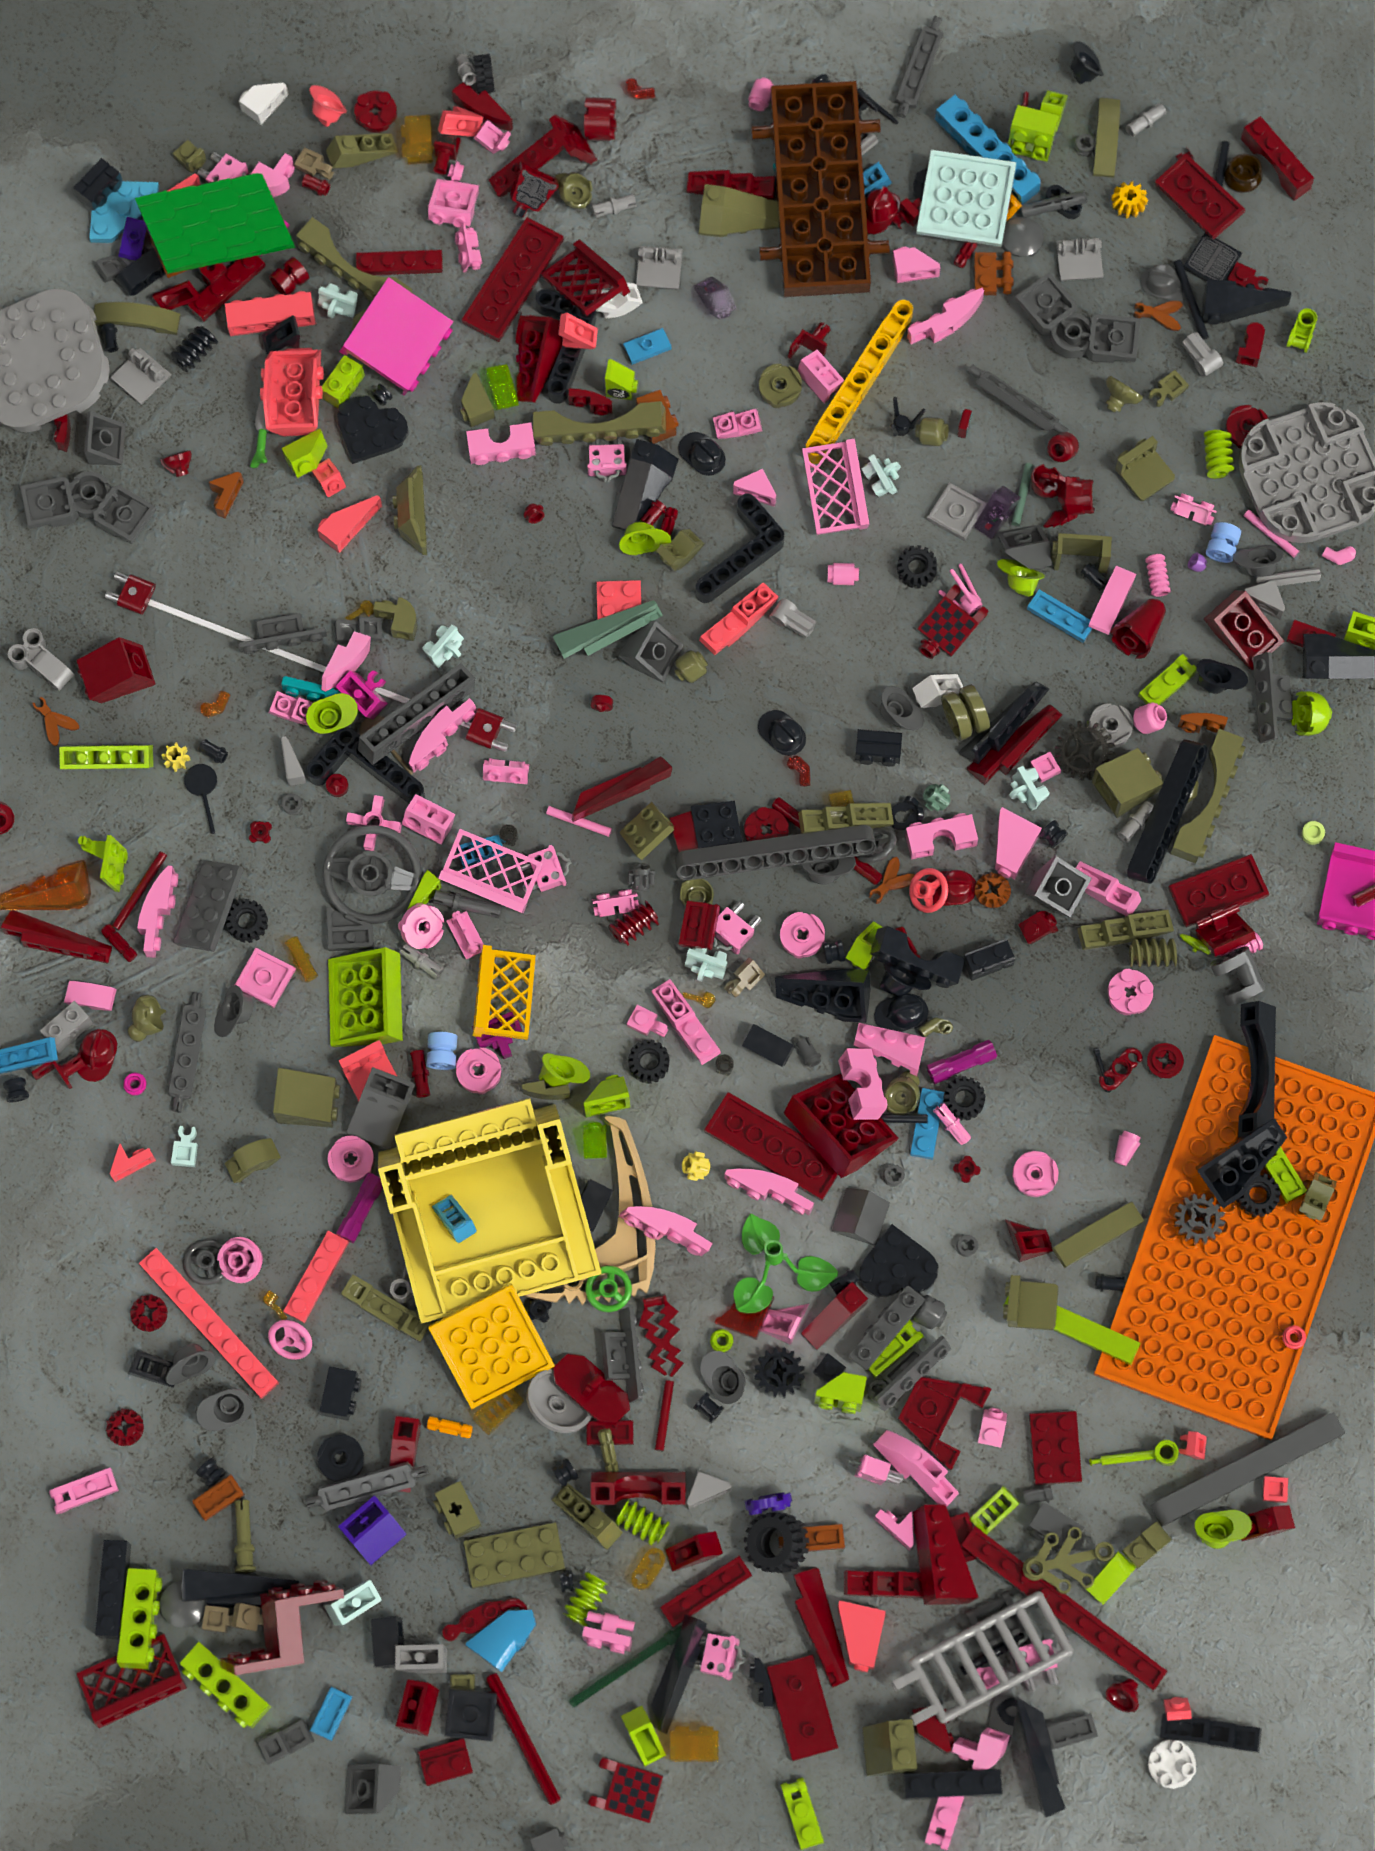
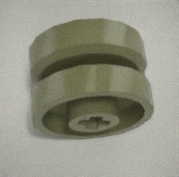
(965, 712)

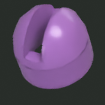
(1197, 562)

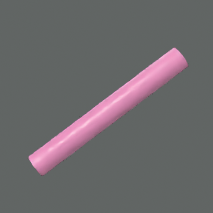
(1285, 545)
(587, 824)

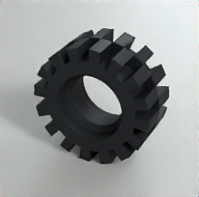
(484, 73)
(917, 554)
(250, 933)
(648, 1048)
(964, 1085)
(1268, 1205)

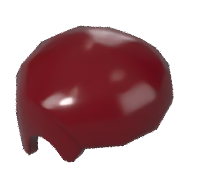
(1042, 486)

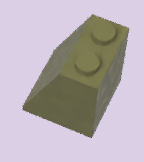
(1127, 781)
(305, 1099)
(890, 1748)

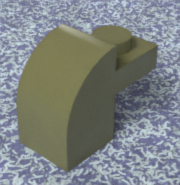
(681, 549)
(403, 617)
(251, 1158)
(1317, 1196)
(1147, 1545)

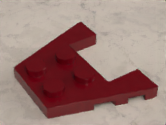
(930, 1410)

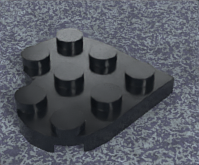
(370, 429)
(897, 1263)

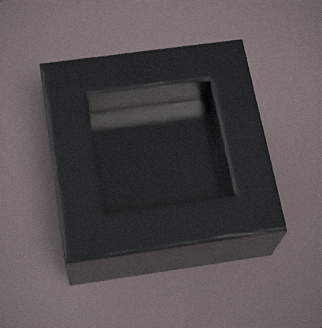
(829, 1368)

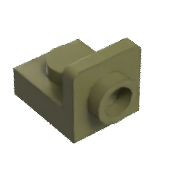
(190, 156)

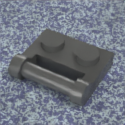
(992, 1633)

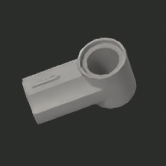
(1204, 358)
(788, 615)

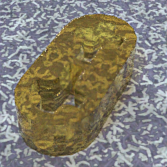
(643, 1566)

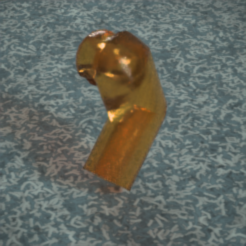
(217, 707)

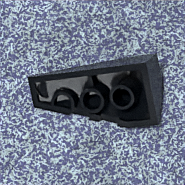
(834, 992)

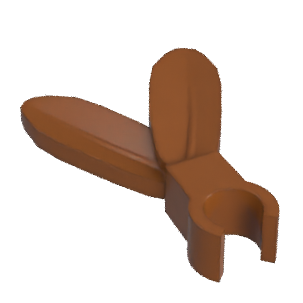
(1161, 313)
(53, 720)
(890, 880)

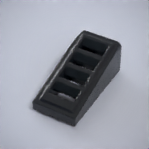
(143, 1374)

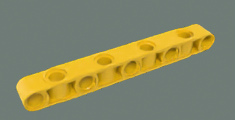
(867, 369)

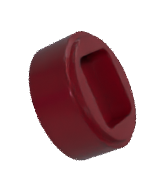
(602, 703)
(337, 785)

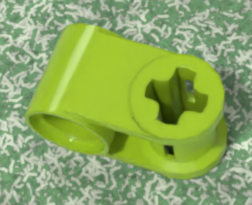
(1302, 333)

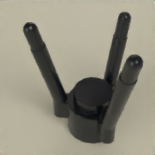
(866, 101)
(901, 423)

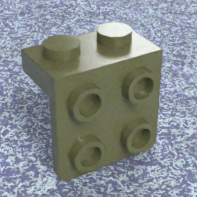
(1144, 469)
(1030, 1304)

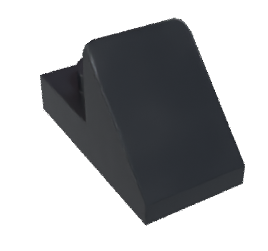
(282, 335)

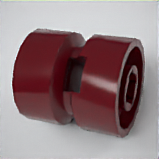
(287, 278)

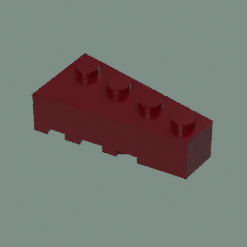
(941, 1559)

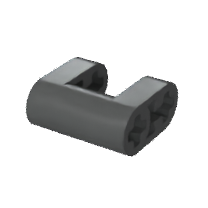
(1251, 979)

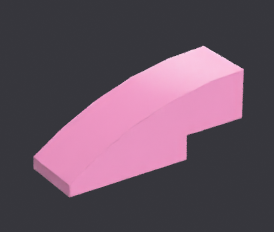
(1112, 600)
(346, 659)
(1109, 890)

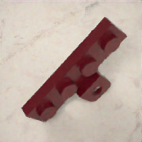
(224, 284)

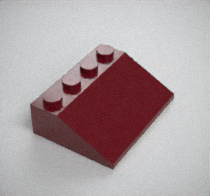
(828, 1124)

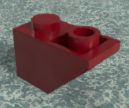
(1270, 1522)
(934, 1732)

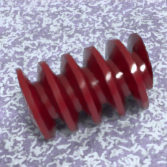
(634, 924)

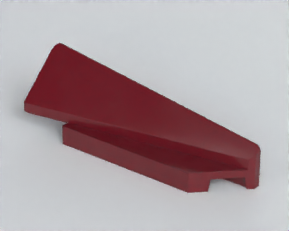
(1016, 747)
(621, 788)
(54, 939)
(819, 1624)

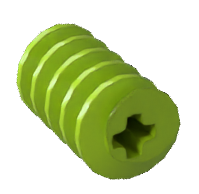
(1217, 453)
(642, 1523)
(585, 1599)

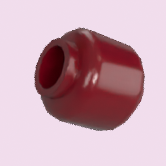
(1063, 447)

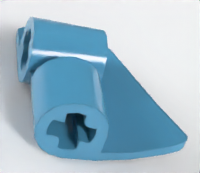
(503, 1637)

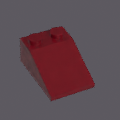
(1243, 627)

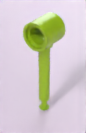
(1141, 1456)

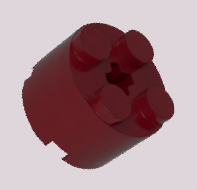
(600, 119)

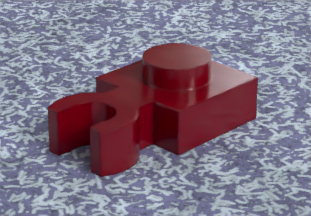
(1245, 275)

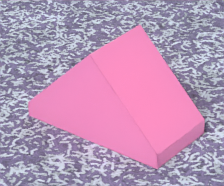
(756, 485)

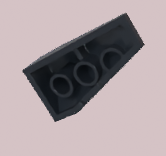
(1228, 302)
(647, 476)
(1336, 658)
(1237, 1165)

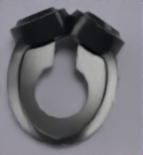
(908, 803)

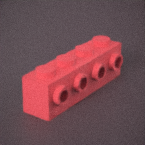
(265, 313)

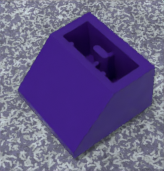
(372, 1530)

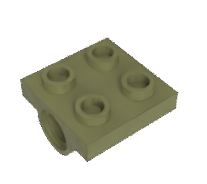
(647, 830)

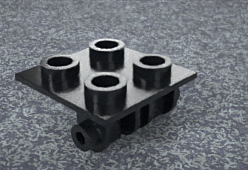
(716, 824)

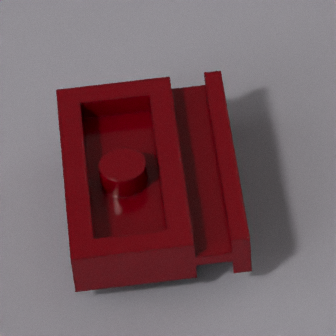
(699, 925)
(445, 1762)

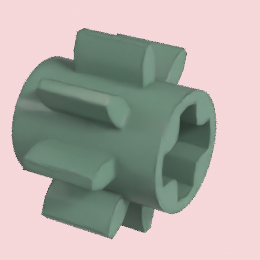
(936, 797)

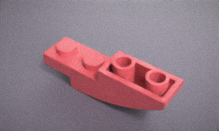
(739, 620)

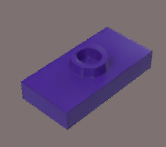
(132, 239)

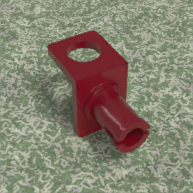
(444, 153)
(811, 341)
(64, 1070)

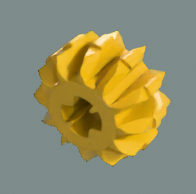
(1125, 192)

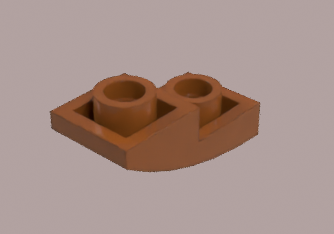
(1192, 722)

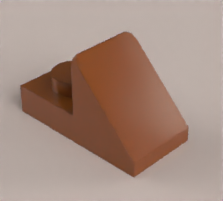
(228, 488)

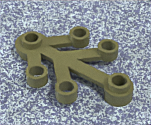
(1064, 1561)

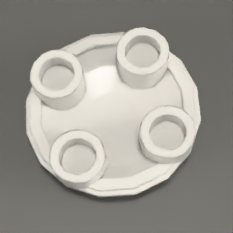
(1172, 1764)

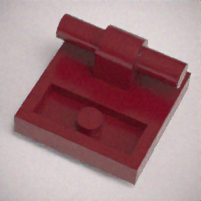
(1224, 930)

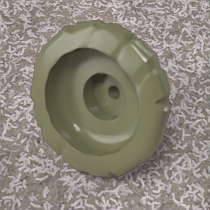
(1120, 394)

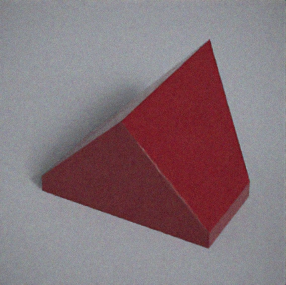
(1028, 1241)

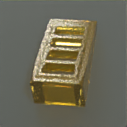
(489, 1427)

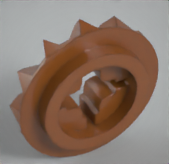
(990, 899)

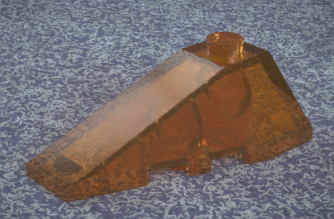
(59, 891)

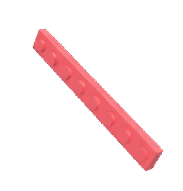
(208, 1323)

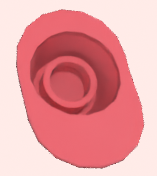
(326, 105)

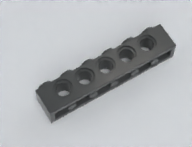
(416, 714)

